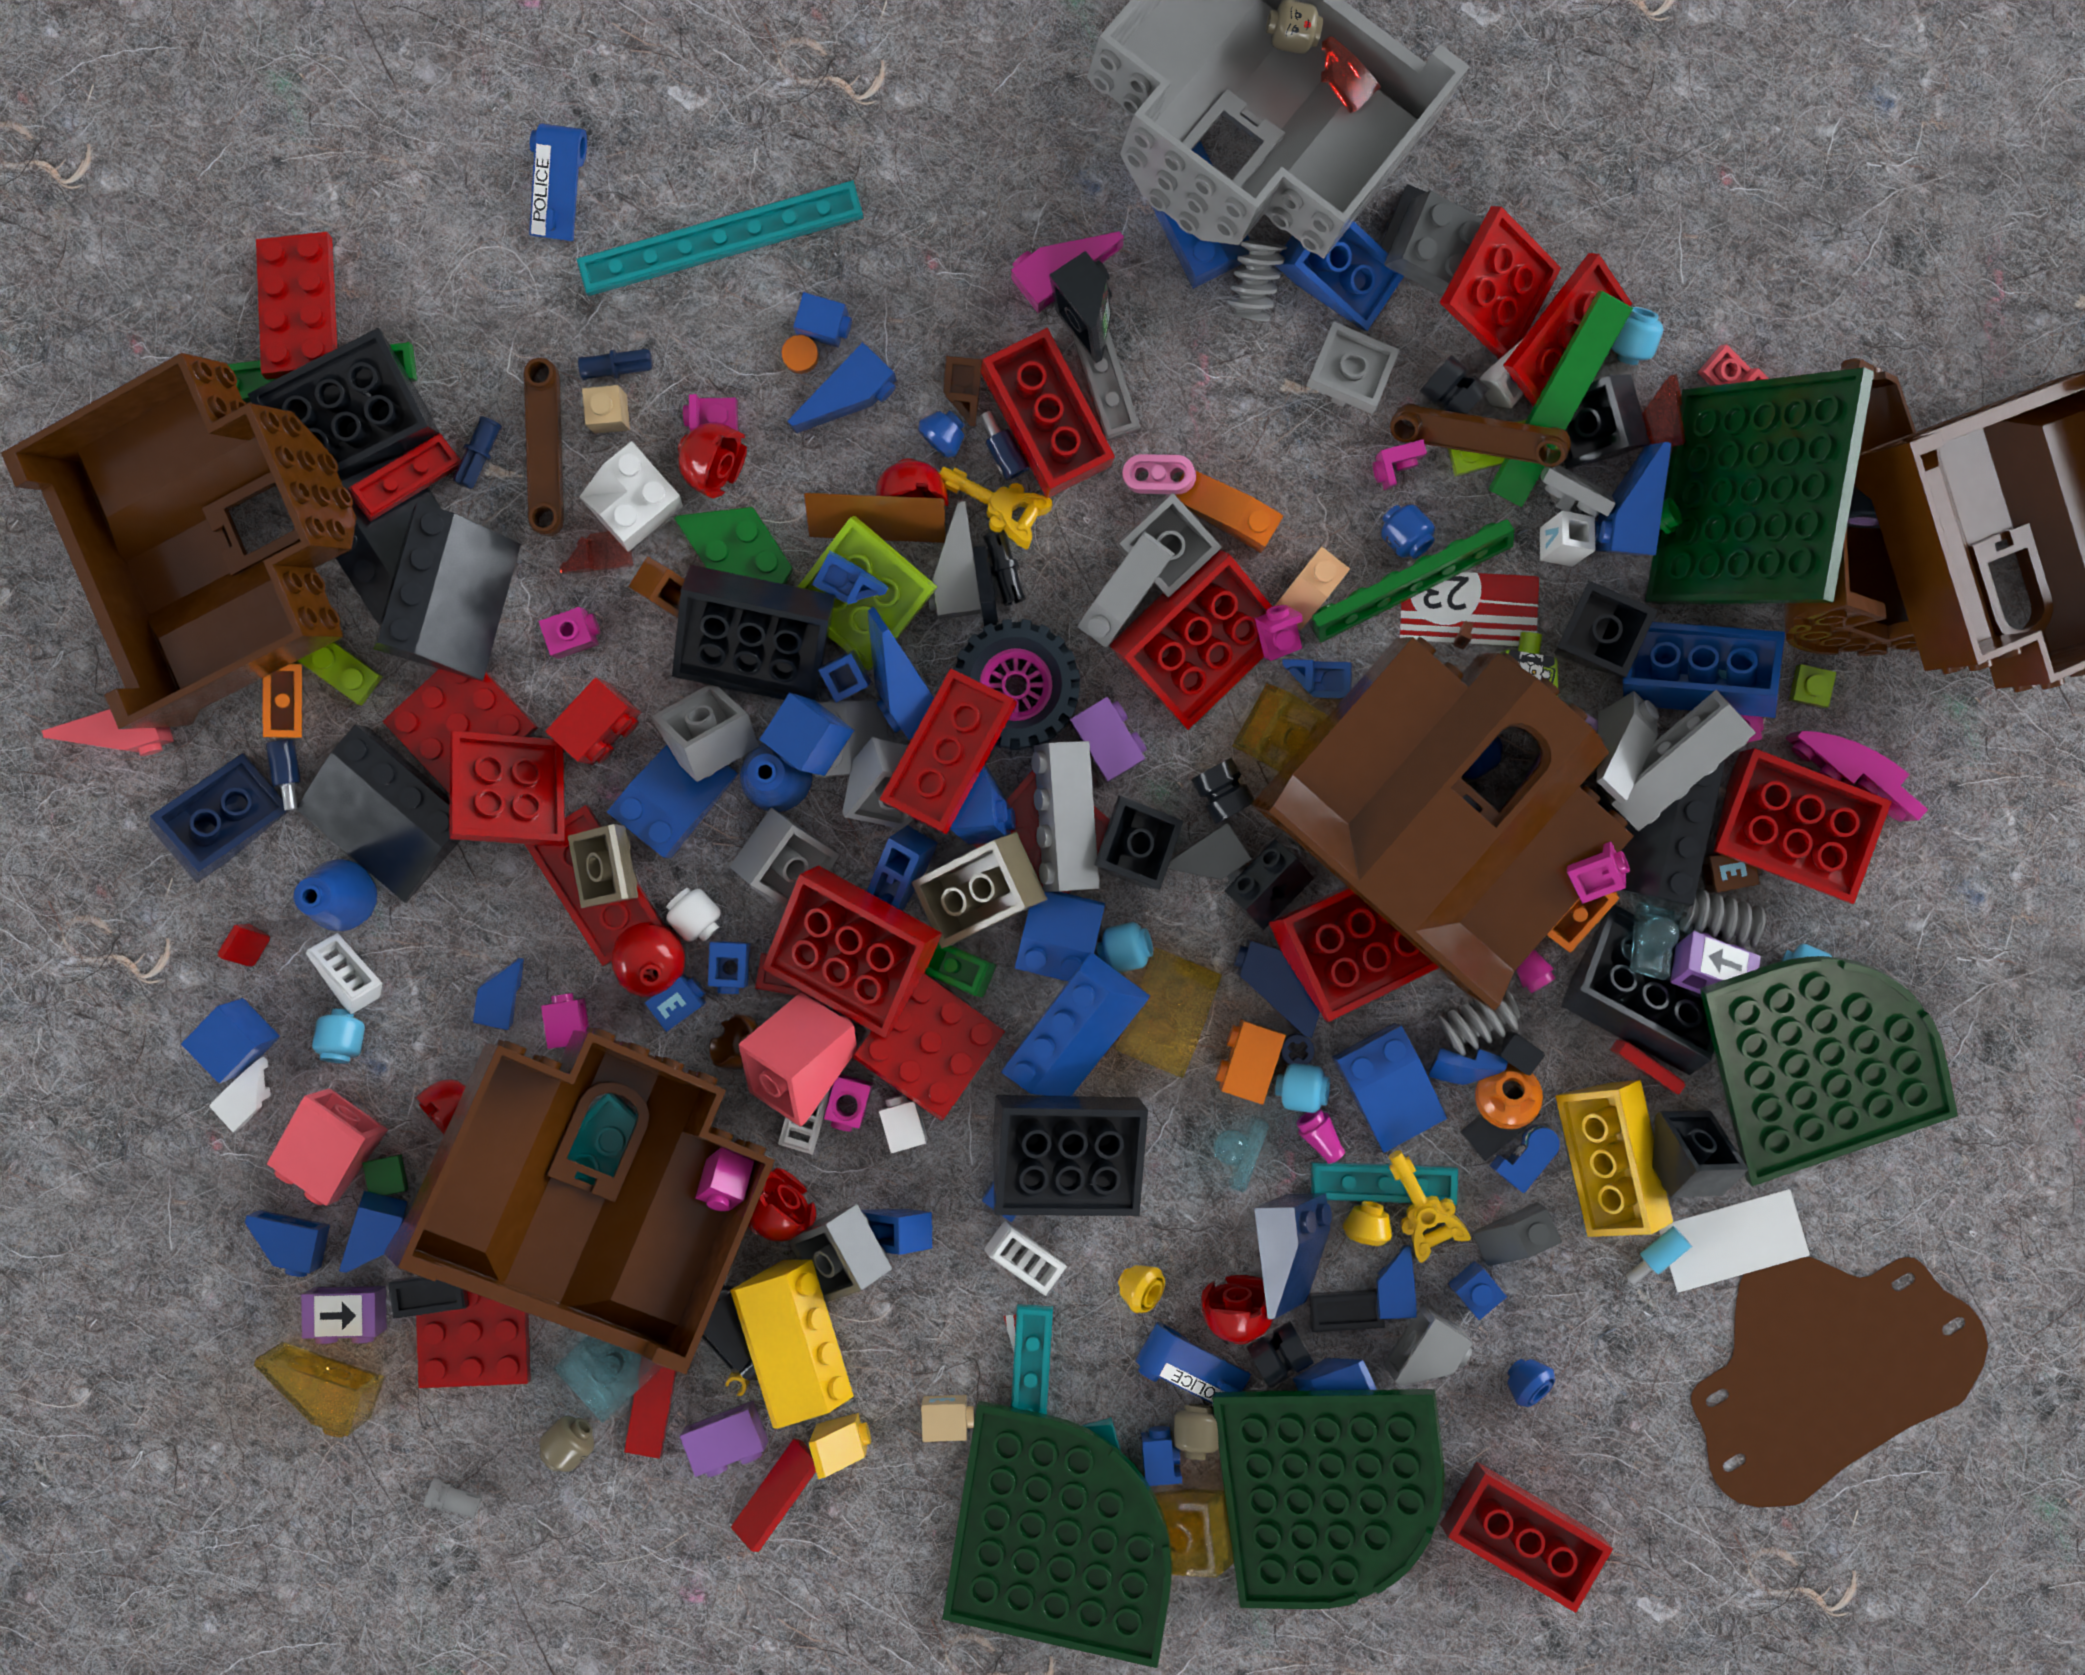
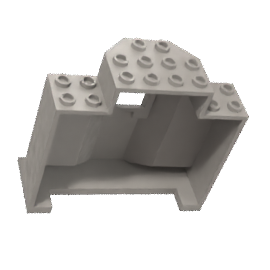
(1317, 162)

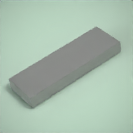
(1109, 391)

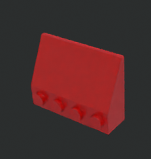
(1197, 639)
(1799, 824)
(850, 949)
(1346, 952)

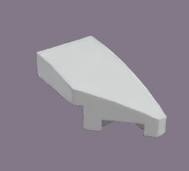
(243, 1096)

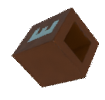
(1726, 874)

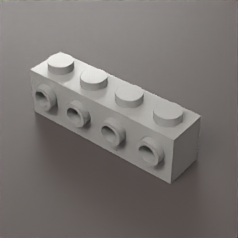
(1683, 758)
(1065, 816)

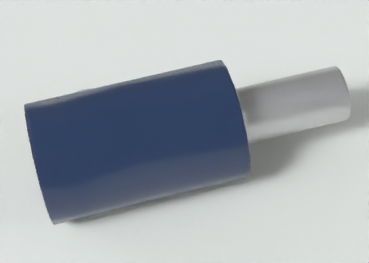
(1003, 449)
(284, 769)

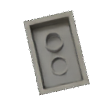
(979, 889)

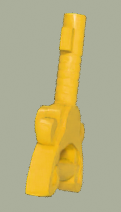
(1002, 504)
(1425, 1211)

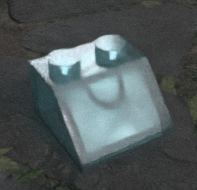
(605, 1375)

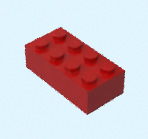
(1047, 413)
(1526, 1537)

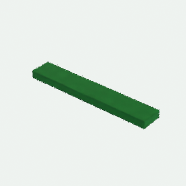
(1565, 389)

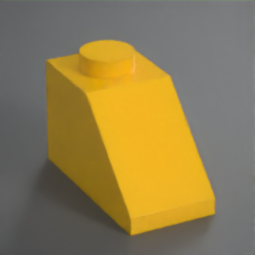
(838, 1444)

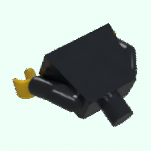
(728, 1341)

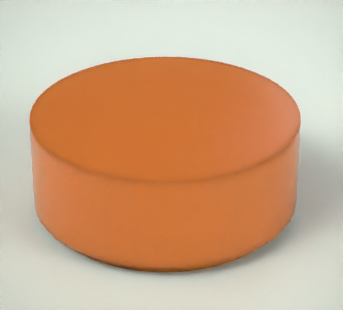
(800, 354)

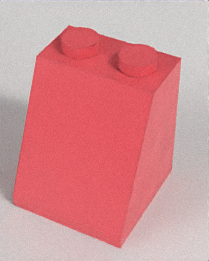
(797, 1056)
(325, 1146)

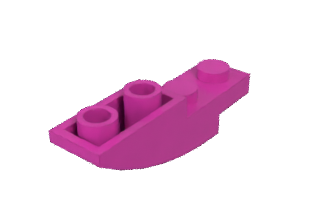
(1854, 762)

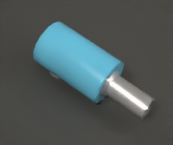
(1660, 1254)

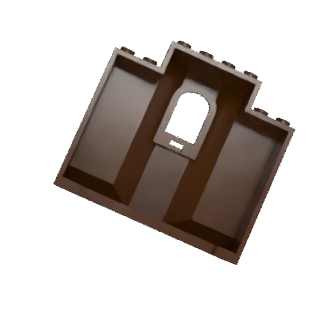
(1957, 492)
(147, 523)
(1387, 813)
(608, 1259)

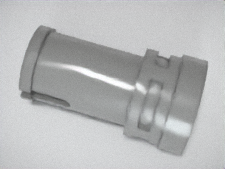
(443, 1496)

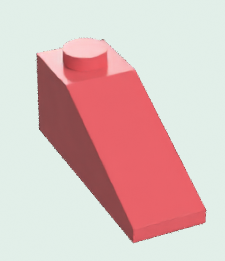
(103, 731)

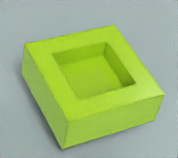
(1812, 686)

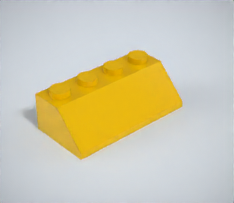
(1613, 1159)
(792, 1342)

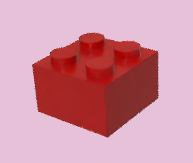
(594, 722)

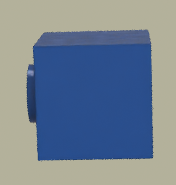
(806, 735)
(230, 1040)

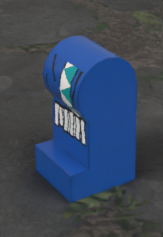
(1529, 1158)

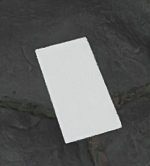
(1738, 1240)

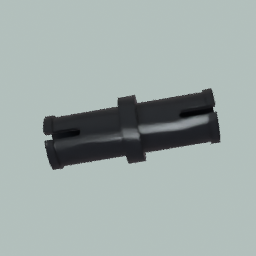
(1004, 568)

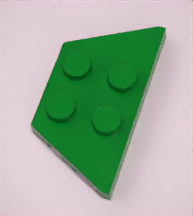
(736, 543)

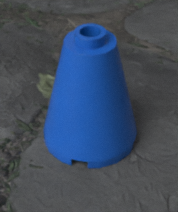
(782, 790)
(337, 895)

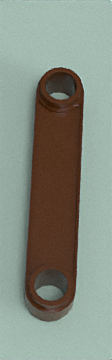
(1480, 435)
(543, 446)

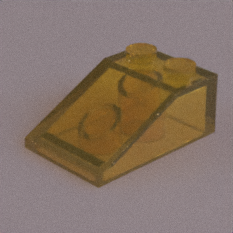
(1277, 727)
(1174, 1015)
(322, 1388)
(1197, 1531)

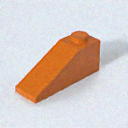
(1231, 511)

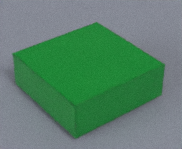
(385, 1175)

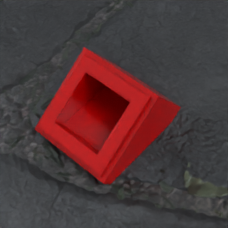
(244, 945)

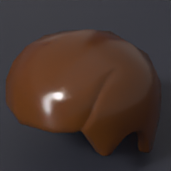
(725, 1049)

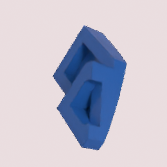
(1321, 678)
(1463, 1070)

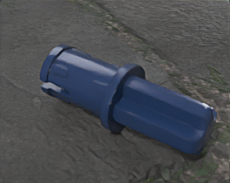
(615, 364)
(476, 452)

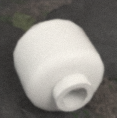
(693, 915)

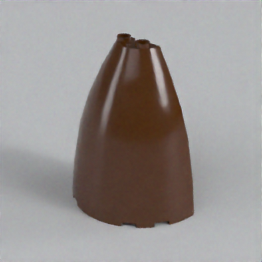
(1867, 599)

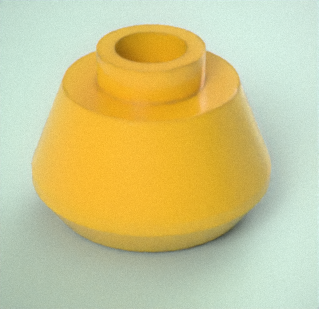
(1368, 1224)
(1141, 1287)

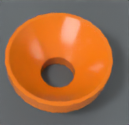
(1505, 1111)

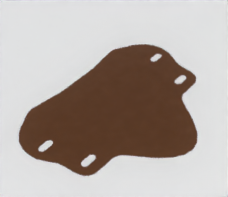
(1831, 1373)

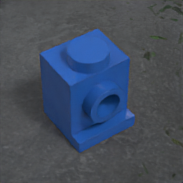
(719, 954)
(1160, 1457)

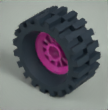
(1050, 658)

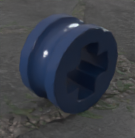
(1297, 1039)

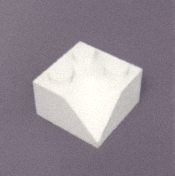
(630, 496)

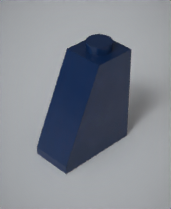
(1276, 982)

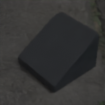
(1521, 1053)

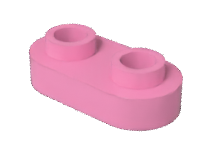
(1160, 470)

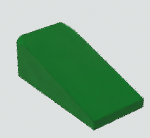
(961, 969)

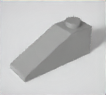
(956, 572)
(1125, 590)
(1628, 735)

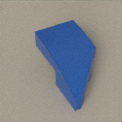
(847, 580)
(497, 997)
(1397, 1287)

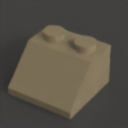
(603, 866)

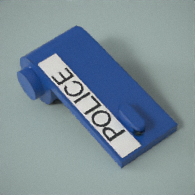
(557, 158)
(1187, 1366)

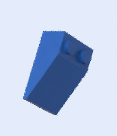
(1349, 277)
(1639, 498)
(896, 680)
(667, 803)
(984, 812)
(1390, 1086)

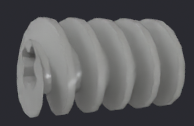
(1256, 279)
(1724, 916)
(1479, 1022)

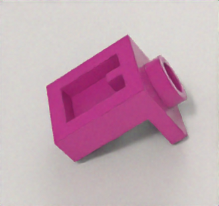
(710, 410)
(1402, 457)
(1279, 631)
(1599, 874)

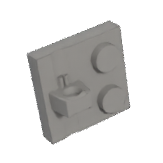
(1352, 368)
(1572, 487)

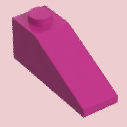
(1033, 270)

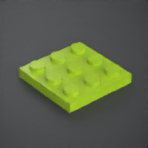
(904, 598)

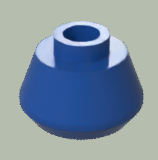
(943, 432)
(1530, 1381)

